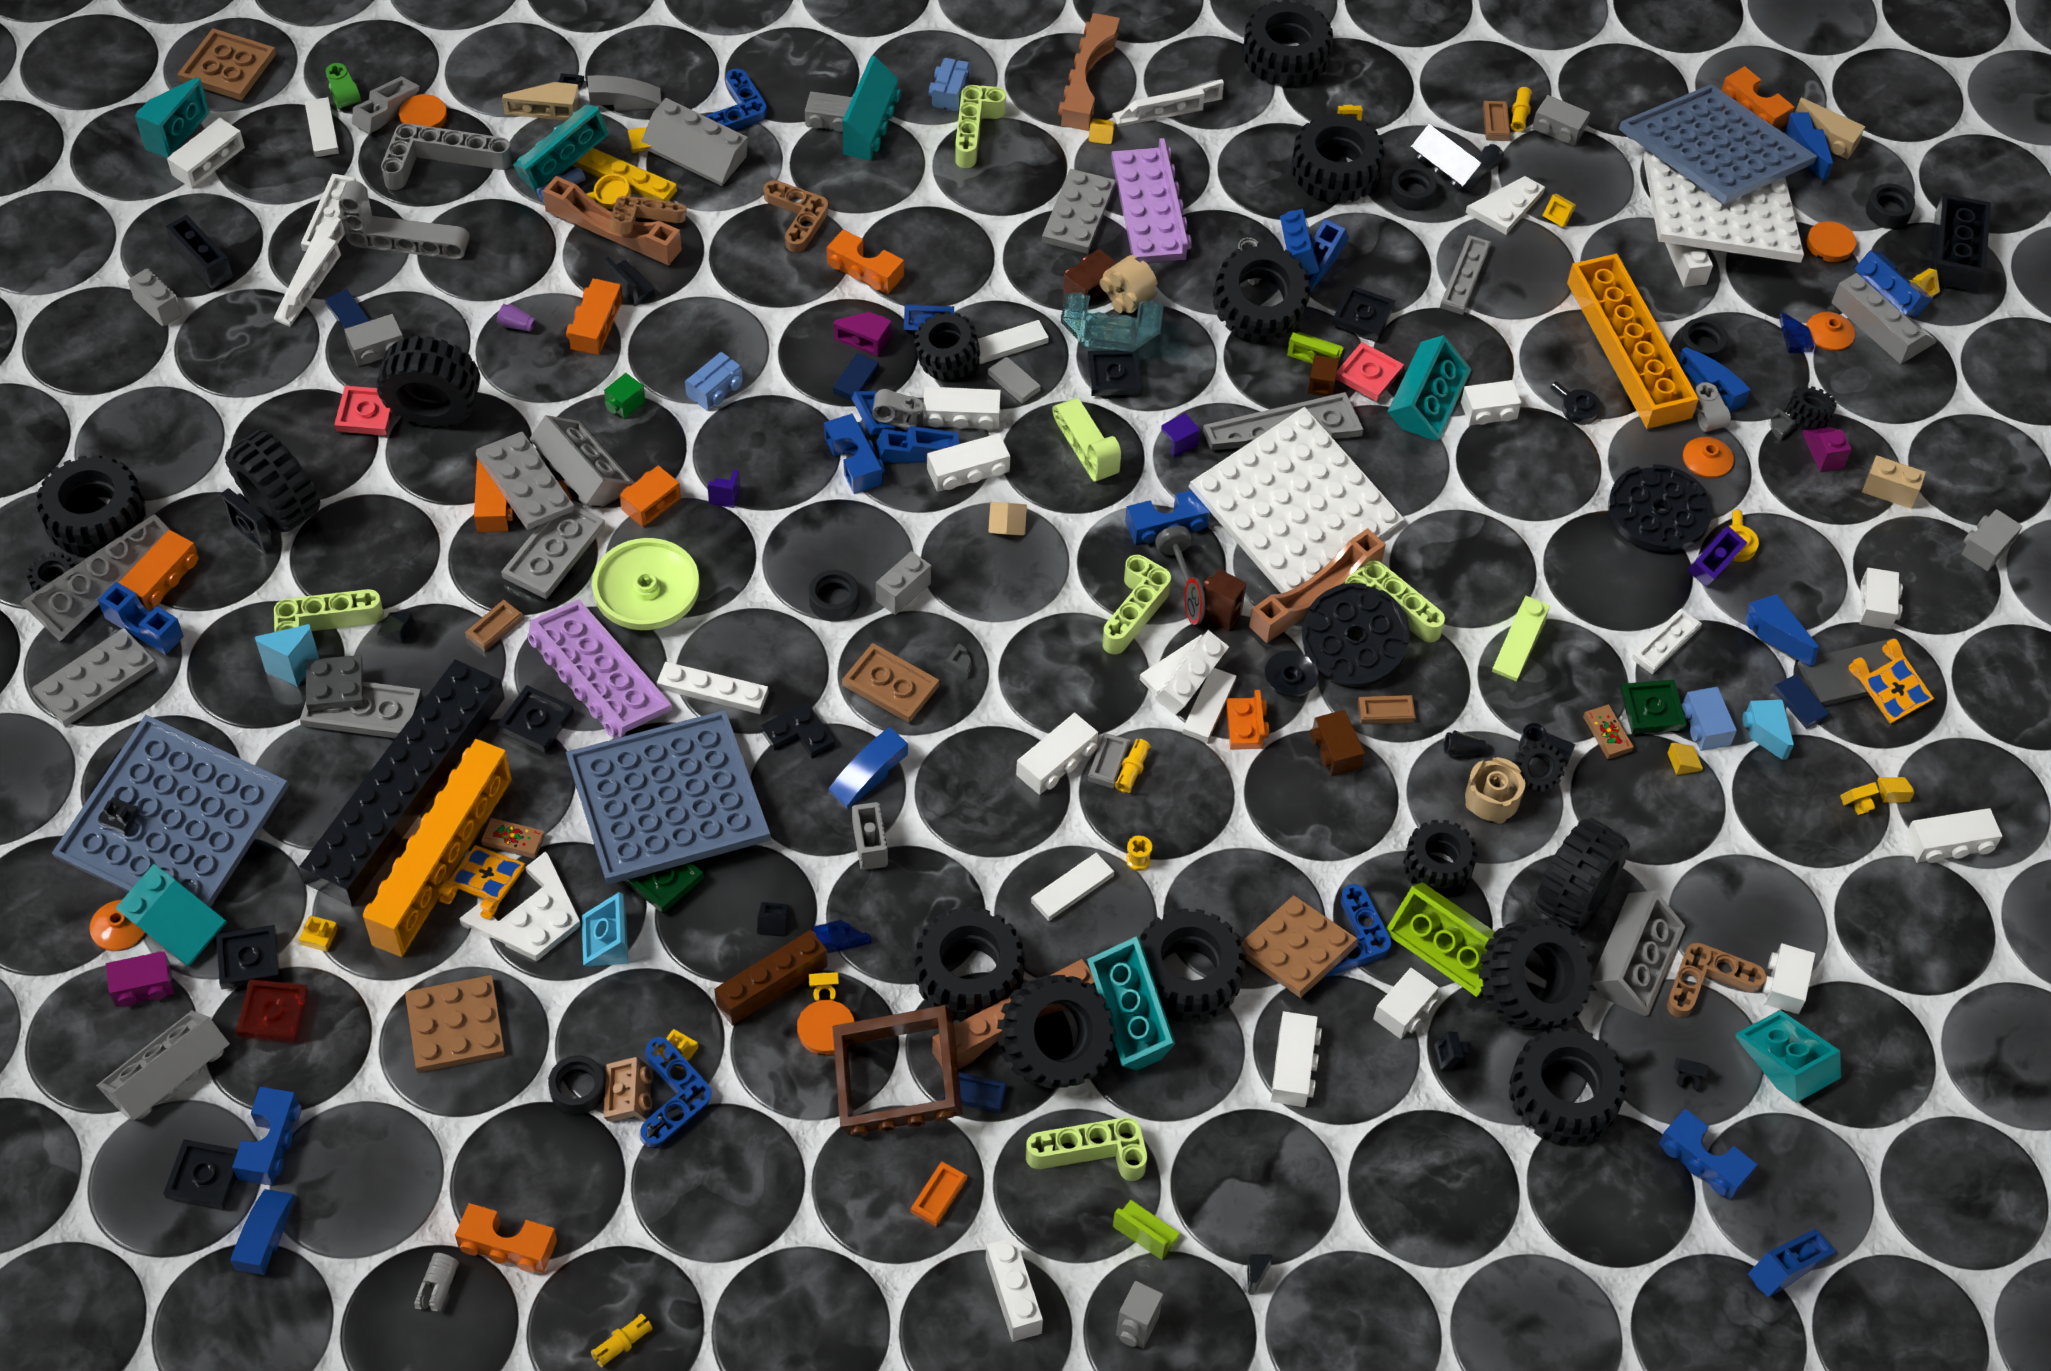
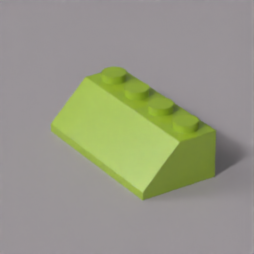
(1442, 935)

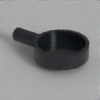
(1578, 405)

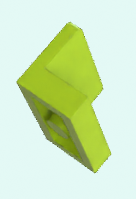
(1306, 346)
(1145, 1229)

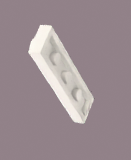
(327, 207)
(712, 687)

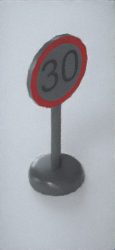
(1173, 542)

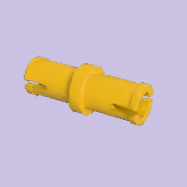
(1521, 109)
(1132, 766)
(621, 1340)

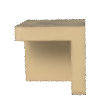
(1007, 518)

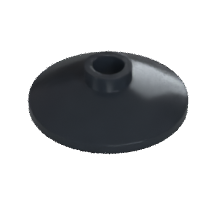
(1292, 665)

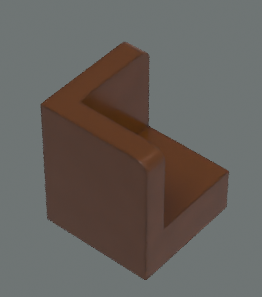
(1323, 375)

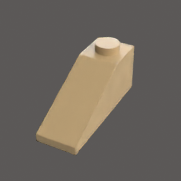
(545, 101)
(1840, 132)

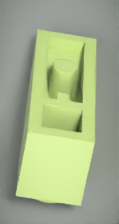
(1521, 638)

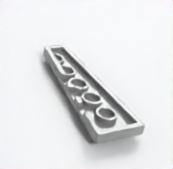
(1331, 412)
(75, 593)

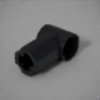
(1538, 733)

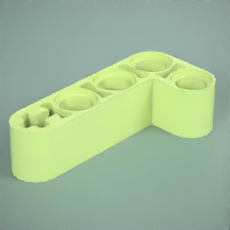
(975, 104)
(1098, 455)
(1150, 590)
(329, 610)
(1422, 616)
(1087, 1150)

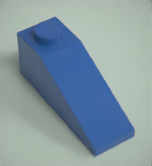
(1327, 246)
(1780, 628)
(1790, 1262)

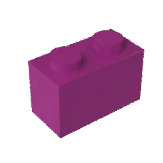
(139, 979)

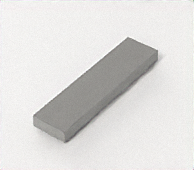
(1465, 274)

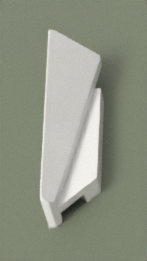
(1170, 104)
(314, 267)

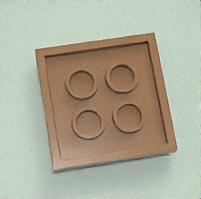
(227, 63)
(1297, 946)
(454, 1024)

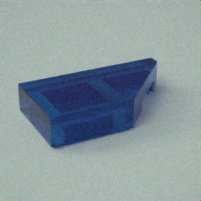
(1796, 335)
(840, 936)

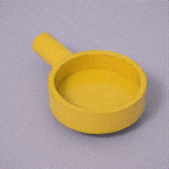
(609, 189)
(1747, 534)

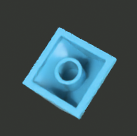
(286, 653)
(605, 933)

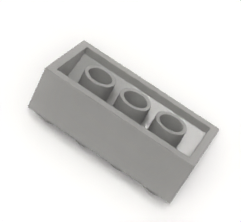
(695, 142)
(1881, 319)
(580, 460)
(1638, 952)
(164, 1065)

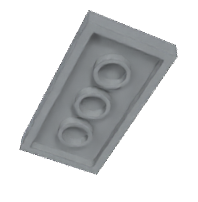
(1078, 211)
(524, 480)
(553, 551)
(94, 677)
(383, 712)

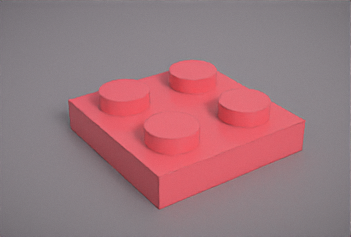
(1369, 371)
(362, 412)

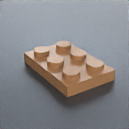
(890, 682)

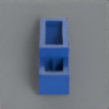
(1801, 130)
(1702, 369)
(914, 444)
(869, 767)
(262, 1232)

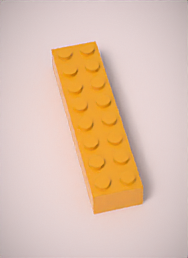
(1632, 341)
(437, 847)

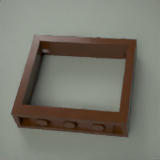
(891, 1026)

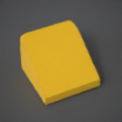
(1101, 131)
(635, 137)
(1684, 758)
(1895, 789)

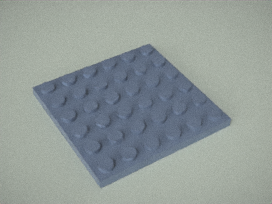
(1717, 143)
(667, 797)
(193, 818)

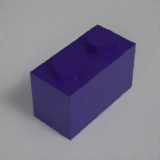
(1716, 556)

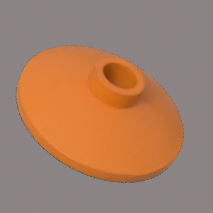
(1831, 331)
(1708, 457)
(112, 935)

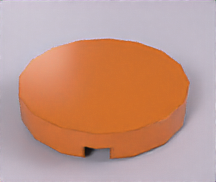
(424, 111)
(1831, 241)
(816, 1024)

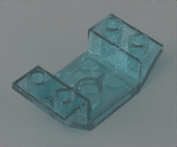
(1110, 331)

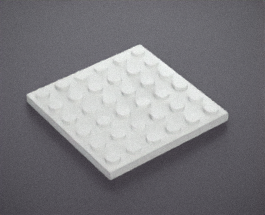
(1750, 225)
(1293, 500)

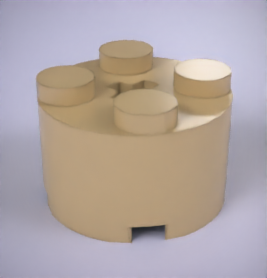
(1128, 284)
(1494, 790)

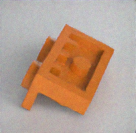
(1246, 722)

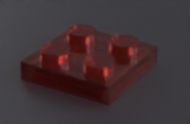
(272, 1010)

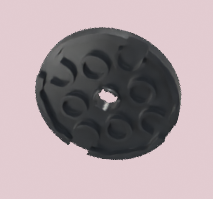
(1671, 530)
(1352, 661)

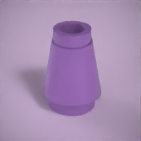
(514, 318)

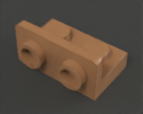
(628, 1090)

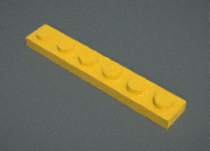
(640, 180)

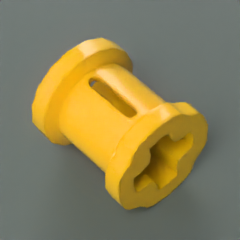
(1138, 853)

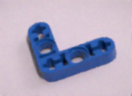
(753, 106)
(1364, 934)
(682, 1088)

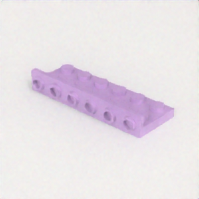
(1151, 204)
(597, 669)

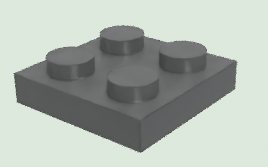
(334, 683)

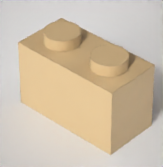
(1893, 482)

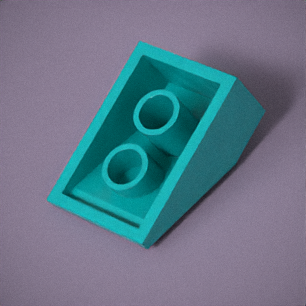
(172, 117)
(171, 915)
(1791, 1055)

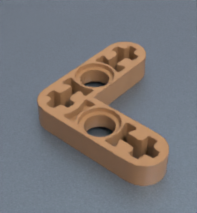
(779, 195)
(628, 208)
(1708, 967)

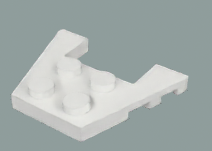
(537, 922)

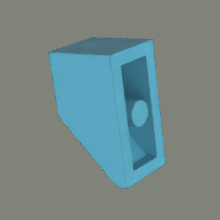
(1769, 726)

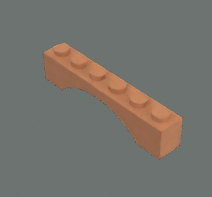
(1079, 101)
(648, 238)
(1285, 609)
(981, 1031)

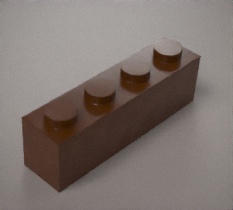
(771, 977)

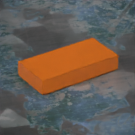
(938, 1194)

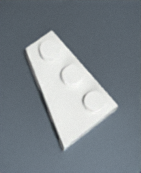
(1507, 205)

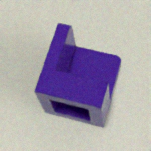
(1182, 434)
(723, 491)

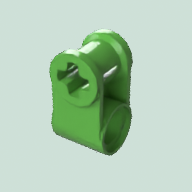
(342, 86)

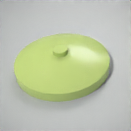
(645, 584)

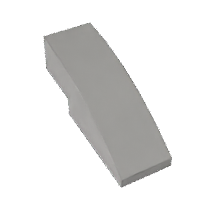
(622, 93)
(383, 104)

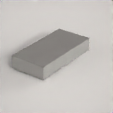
(1014, 380)
(1108, 760)

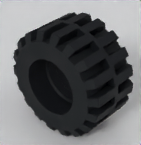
(952, 360)
(1442, 839)

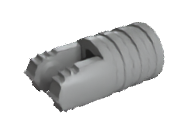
(436, 1282)

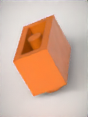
(650, 496)

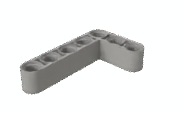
(441, 145)
(396, 234)

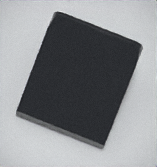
(396, 626)
(772, 919)
(1256, 1270)

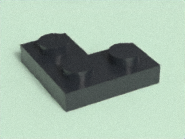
(799, 724)

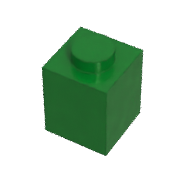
(624, 395)

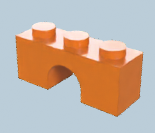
(1743, 88)
(880, 272)
(527, 1249)

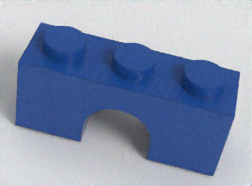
(1298, 239)
(1901, 292)
(847, 436)
(1146, 522)
(155, 627)
(263, 1160)
(1723, 1172)

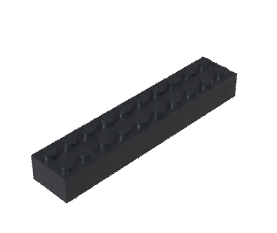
(402, 783)

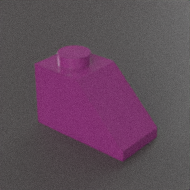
(864, 332)
(1828, 447)

